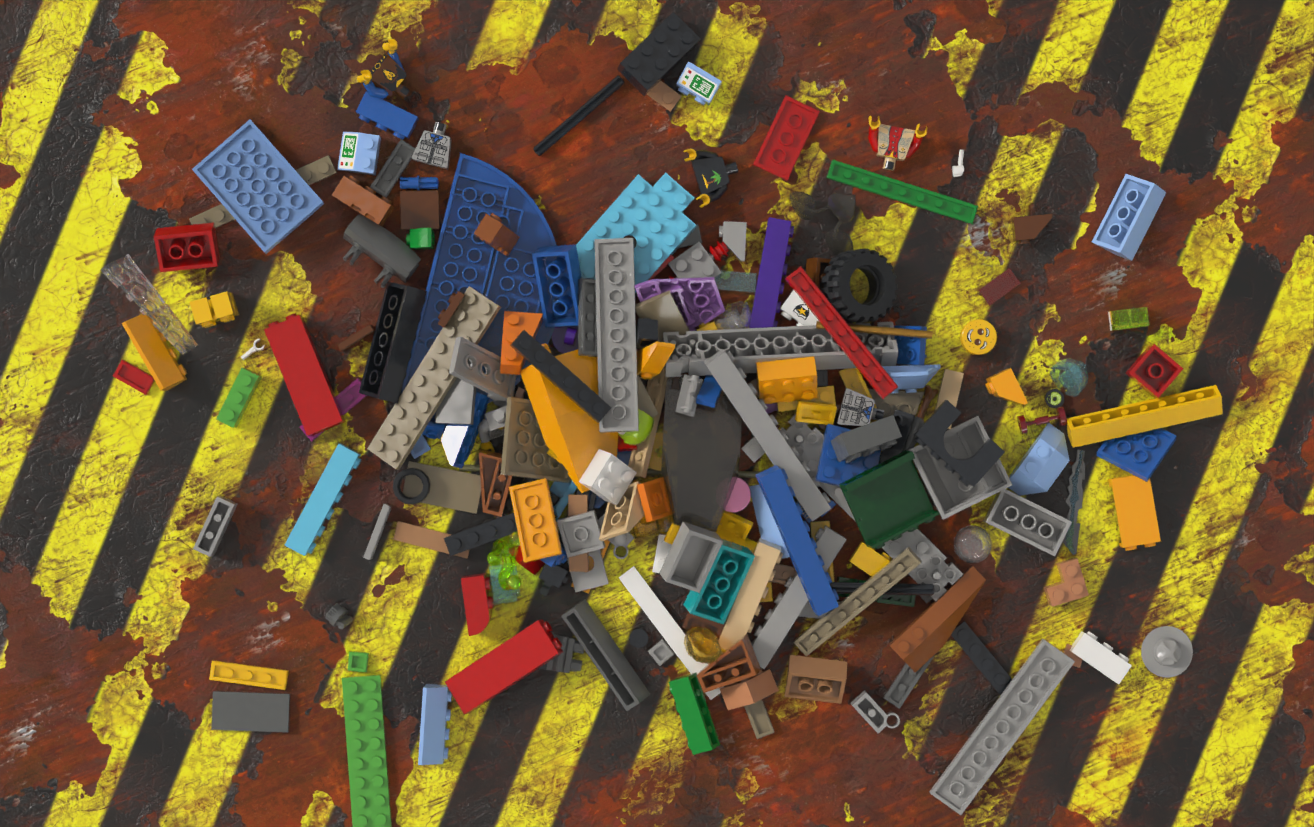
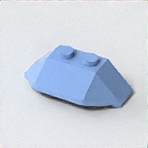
(911, 376)
(1041, 463)

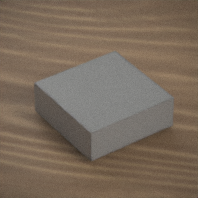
(661, 652)

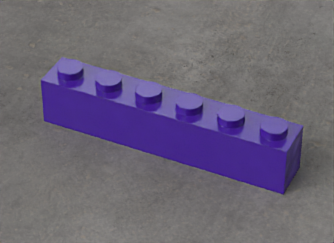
(771, 272)

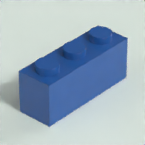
(387, 116)

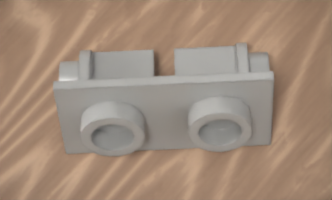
(687, 398)

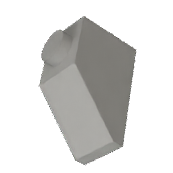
(734, 237)

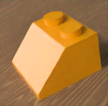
(1005, 386)

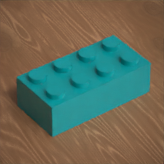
(721, 583)

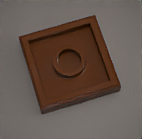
(419, 209)

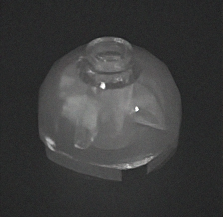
(736, 316)
(972, 544)

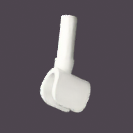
(958, 170)
(252, 350)

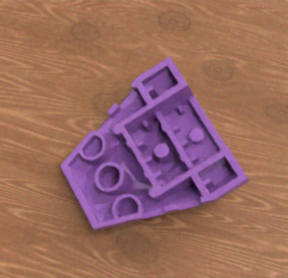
(695, 297)

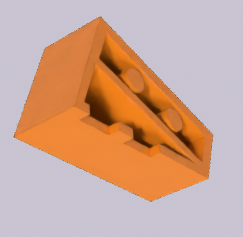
(513, 325)

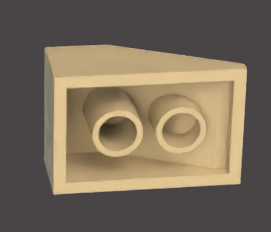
(624, 516)

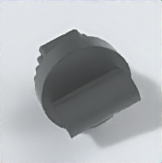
(338, 616)

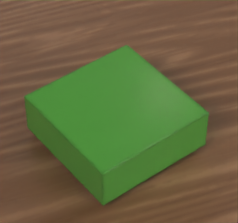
(358, 661)

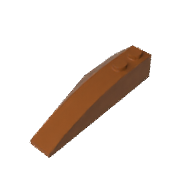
(935, 625)

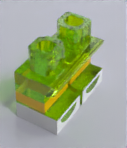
(1128, 318)

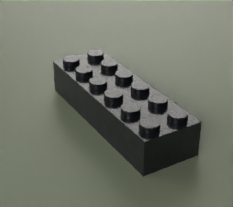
(392, 342)

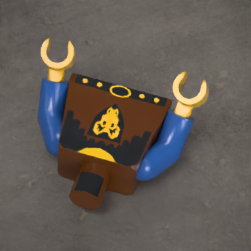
(386, 75)

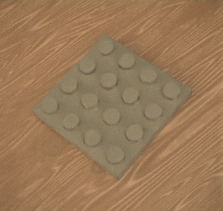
(525, 447)

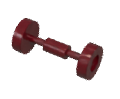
(1061, 416)

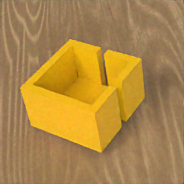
(218, 308)

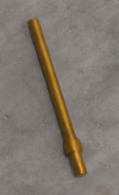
(886, 331)

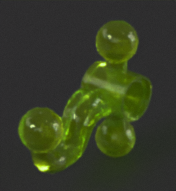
(506, 552)

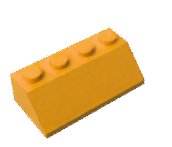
(155, 352)

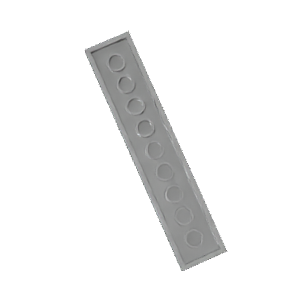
(616, 333)
(1002, 726)

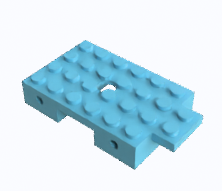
(648, 215)

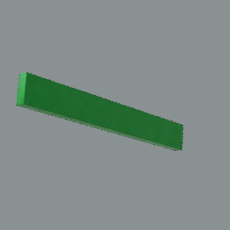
(902, 192)

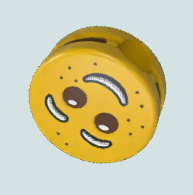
(978, 337)

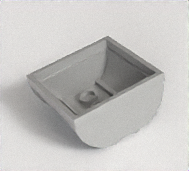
(944, 487)

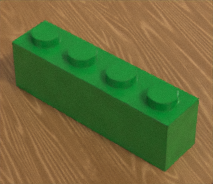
(694, 713)

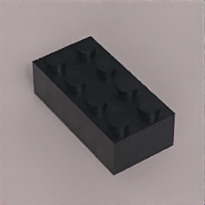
(658, 54)

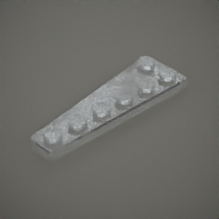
(131, 279)

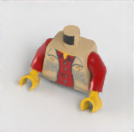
(893, 142)

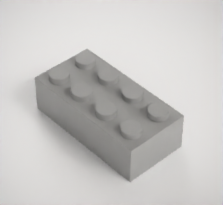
(1027, 521)

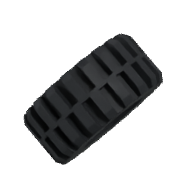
(880, 281)

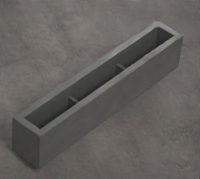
(605, 655)

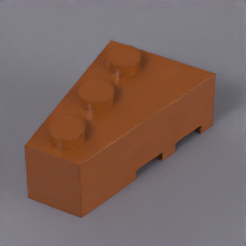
(363, 200)
(496, 234)
(493, 484)
(732, 666)

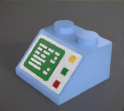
(698, 83)
(359, 153)

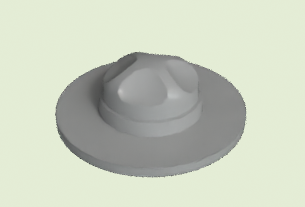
(1166, 651)

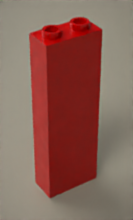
(304, 375)
(504, 666)

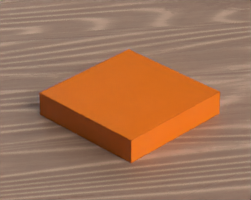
(654, 499)

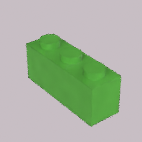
(238, 397)

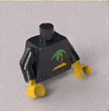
(710, 174)

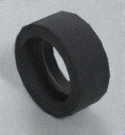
(397, 490)

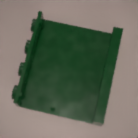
(888, 500)

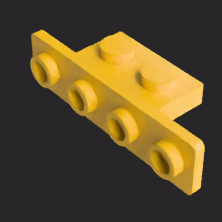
(735, 529)

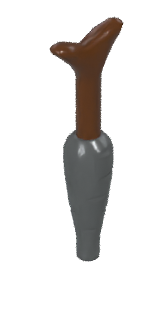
(918, 421)

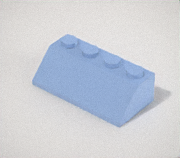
(1129, 216)
(765, 520)
(433, 724)

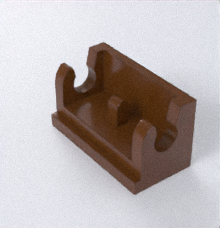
(693, 621)

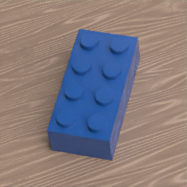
(558, 284)

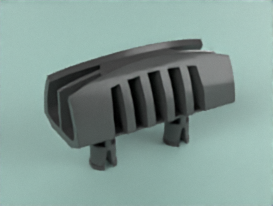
(382, 248)

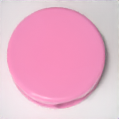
(739, 497)

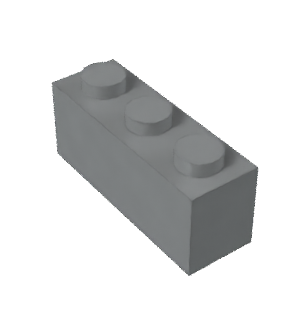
(215, 526)

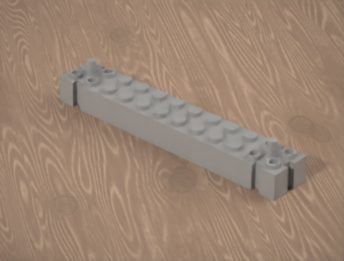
(770, 344)
(932, 568)

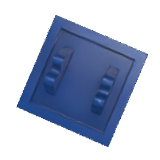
(911, 349)

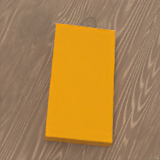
(535, 520)

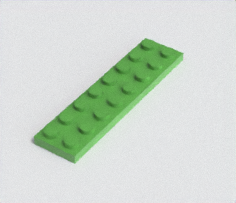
(366, 751)

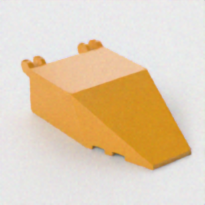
(562, 422)

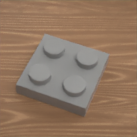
(580, 533)

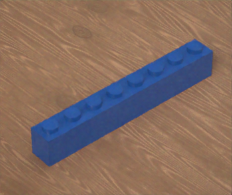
(797, 540)

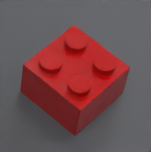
(1154, 371)

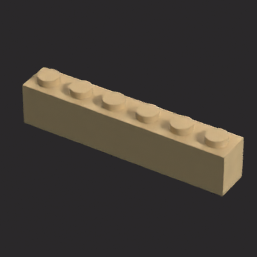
(752, 590)

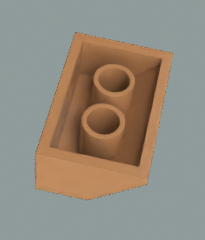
(816, 679)

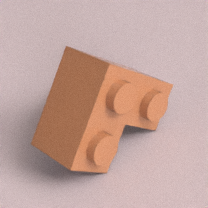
(1071, 585)
(749, 690)

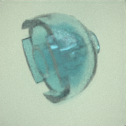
(1070, 375)

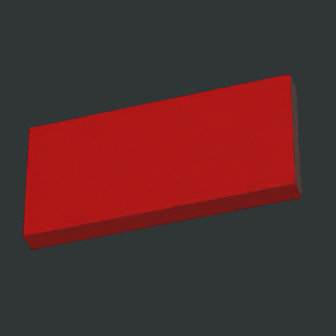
(786, 138)

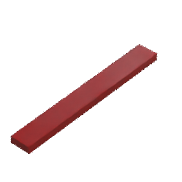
(841, 332)

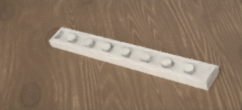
(662, 621)

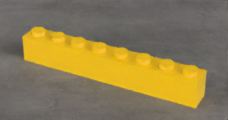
(1144, 416)

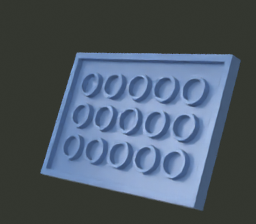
(258, 186)

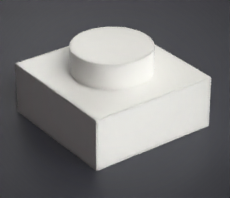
(753, 449)

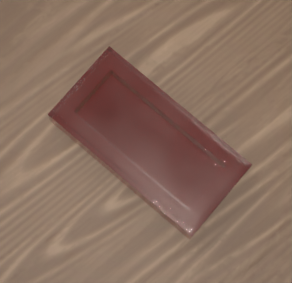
(999, 286)

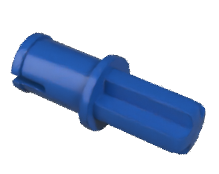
(419, 183)

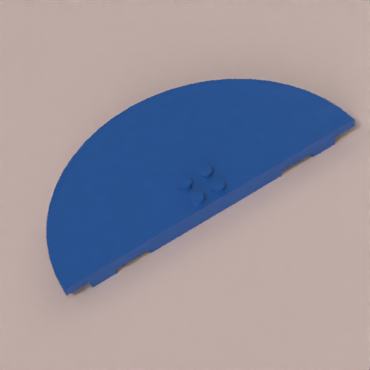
(467, 261)

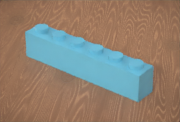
(322, 500)

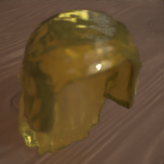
(702, 645)

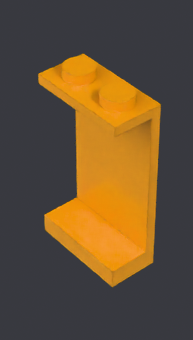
(1135, 512)

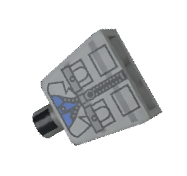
(434, 147)
(858, 409)

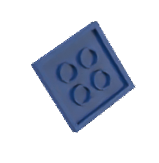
(836, 472)

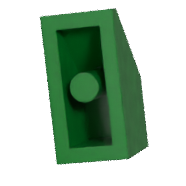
(421, 238)

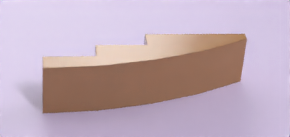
(576, 505)

